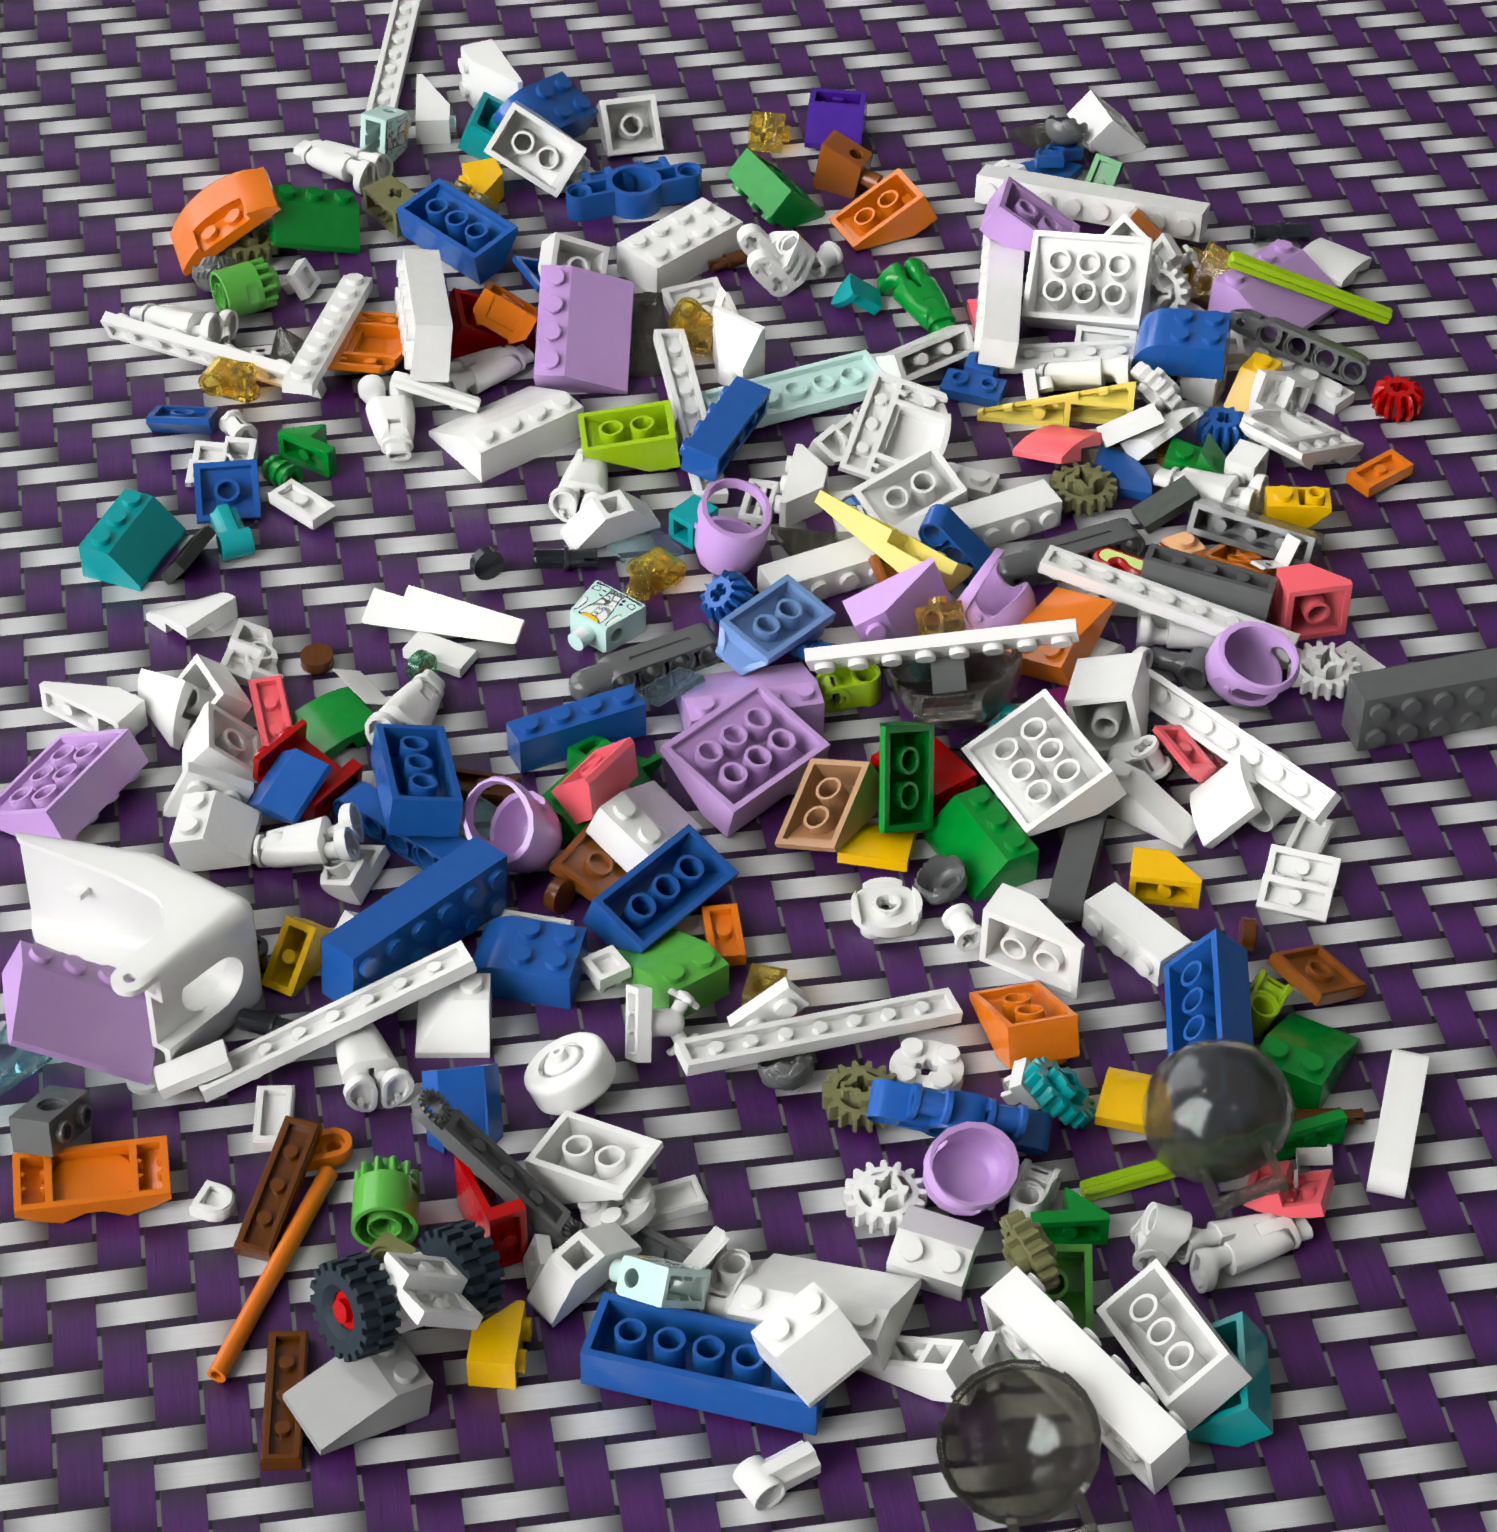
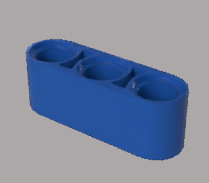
(950, 535)

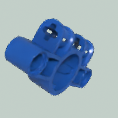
(612, 191)
(937, 1109)

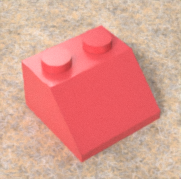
(1311, 601)
(597, 780)

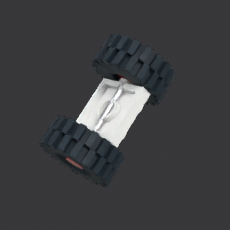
(360, 1304)

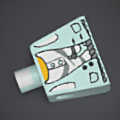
(385, 131)
(605, 619)
(648, 1281)

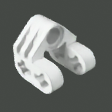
(776, 255)

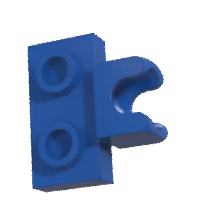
(974, 384)

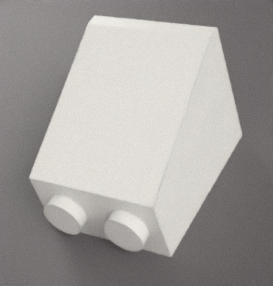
(1109, 699)

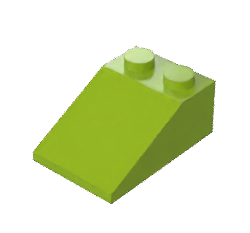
(631, 436)

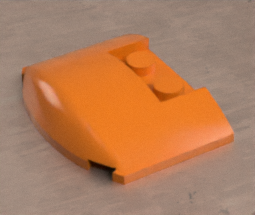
(222, 215)
(370, 345)

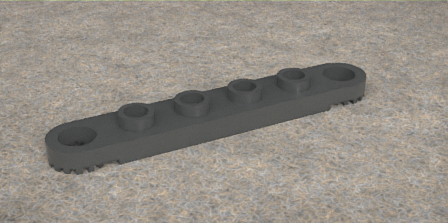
(494, 1166)

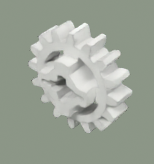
(1170, 282)
(1157, 388)
(1324, 670)
(882, 1195)

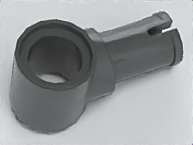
(1185, 665)

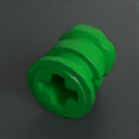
(279, 471)

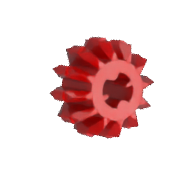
(1397, 398)

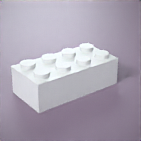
(678, 246)
(1173, 1344)

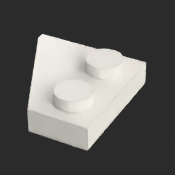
(201, 779)

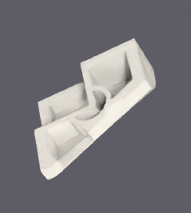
(1280, 391)
(1149, 440)
(233, 449)
(193, 616)
(250, 653)
(165, 704)
(353, 879)

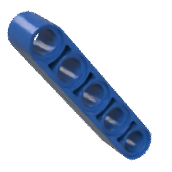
(419, 850)

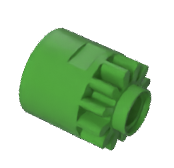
(245, 287)
(385, 1200)

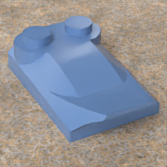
(771, 625)

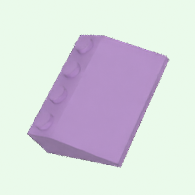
(1242, 291)
(583, 331)
(788, 682)
(743, 757)
(71, 783)
(72, 1014)

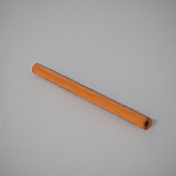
(272, 1275)

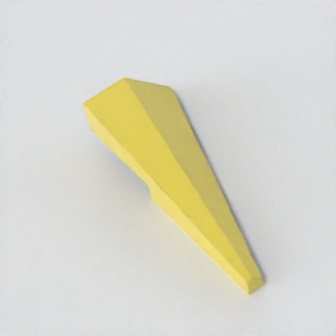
(1086, 406)
(891, 544)

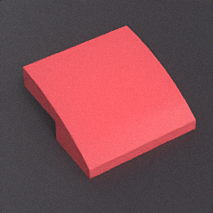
(1056, 444)
(1192, 756)
(1306, 1201)

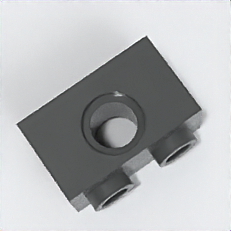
(51, 1121)

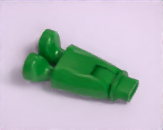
(917, 294)

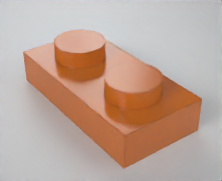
(1379, 473)
(724, 932)

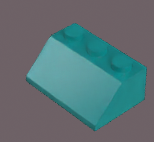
(130, 541)
(1249, 1411)

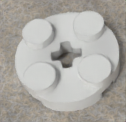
(877, 922)
(932, 1055)
(631, 1217)

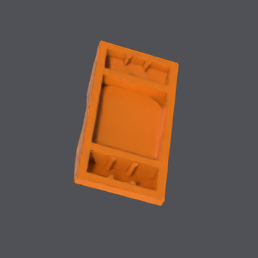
(92, 1178)

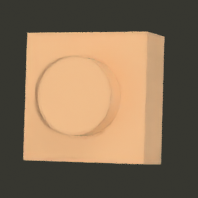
(1185, 542)

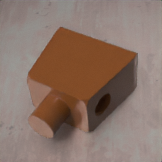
(844, 167)

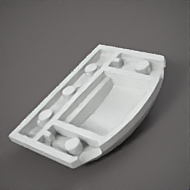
(894, 424)
(1299, 436)

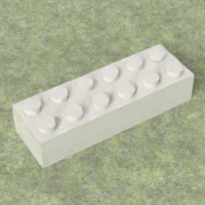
(423, 315)
(1130, 1419)

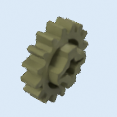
(252, 246)
(1084, 488)
(848, 1094)
(1029, 1248)

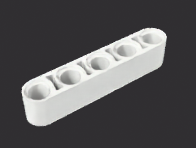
(1398, 1123)

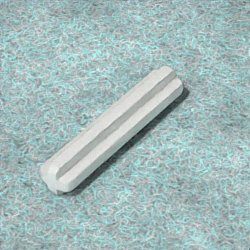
(436, 392)

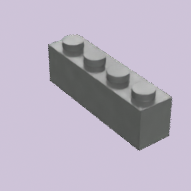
(1251, 531)
(1211, 580)

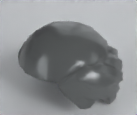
(1065, 131)
(202, 272)
(941, 879)
(786, 1072)

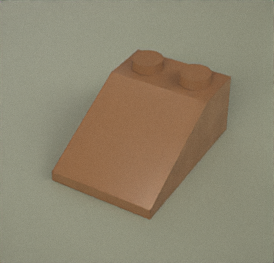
(830, 805)

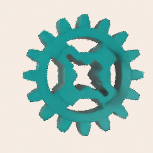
(1059, 1092)

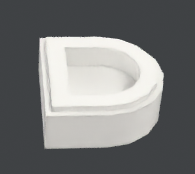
(213, 1202)

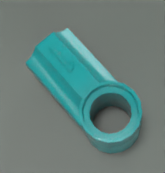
(231, 536)

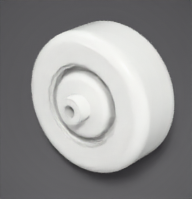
(570, 1073)

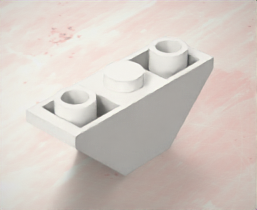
(800, 487)
(608, 520)
(578, 1270)

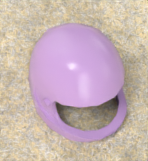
(728, 541)
(993, 602)
(1244, 667)
(521, 827)
(970, 1168)

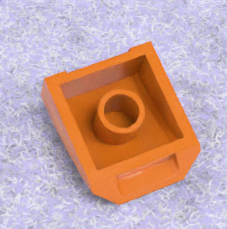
(505, 313)

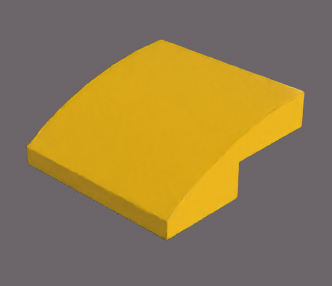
(878, 849)
(1122, 1100)

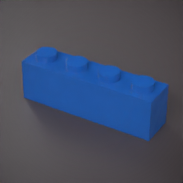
(724, 429)
(546, 735)

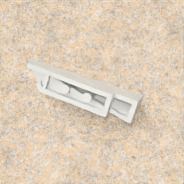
(441, 615)

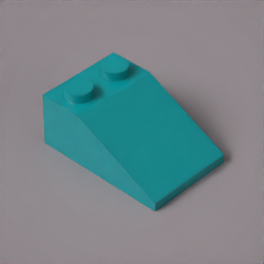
(480, 127)

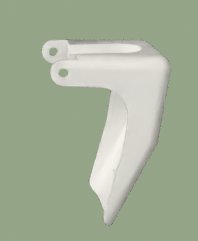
(154, 923)

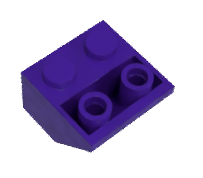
(836, 111)

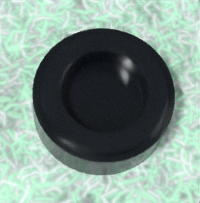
(486, 563)

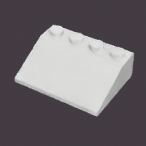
(1087, 281)
(511, 431)
(1043, 767)
(870, 1299)

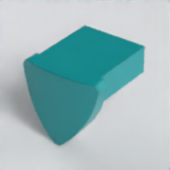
(859, 293)

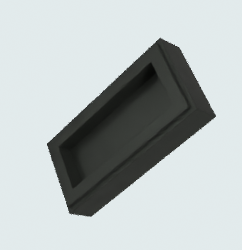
(1165, 504)
(187, 554)

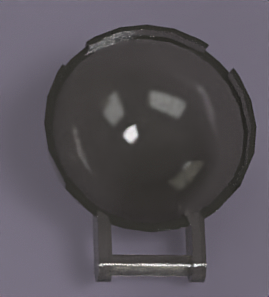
(991, 687)
(1219, 1116)
(1021, 1444)

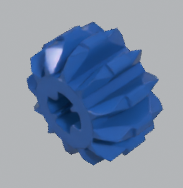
(1223, 427)
(725, 595)

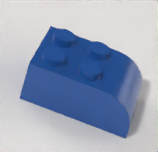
(556, 101)
(1184, 342)
(532, 960)

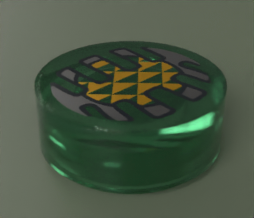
(419, 662)

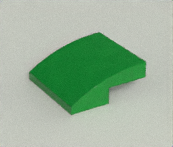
(334, 721)

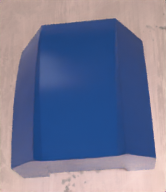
(472, 1091)

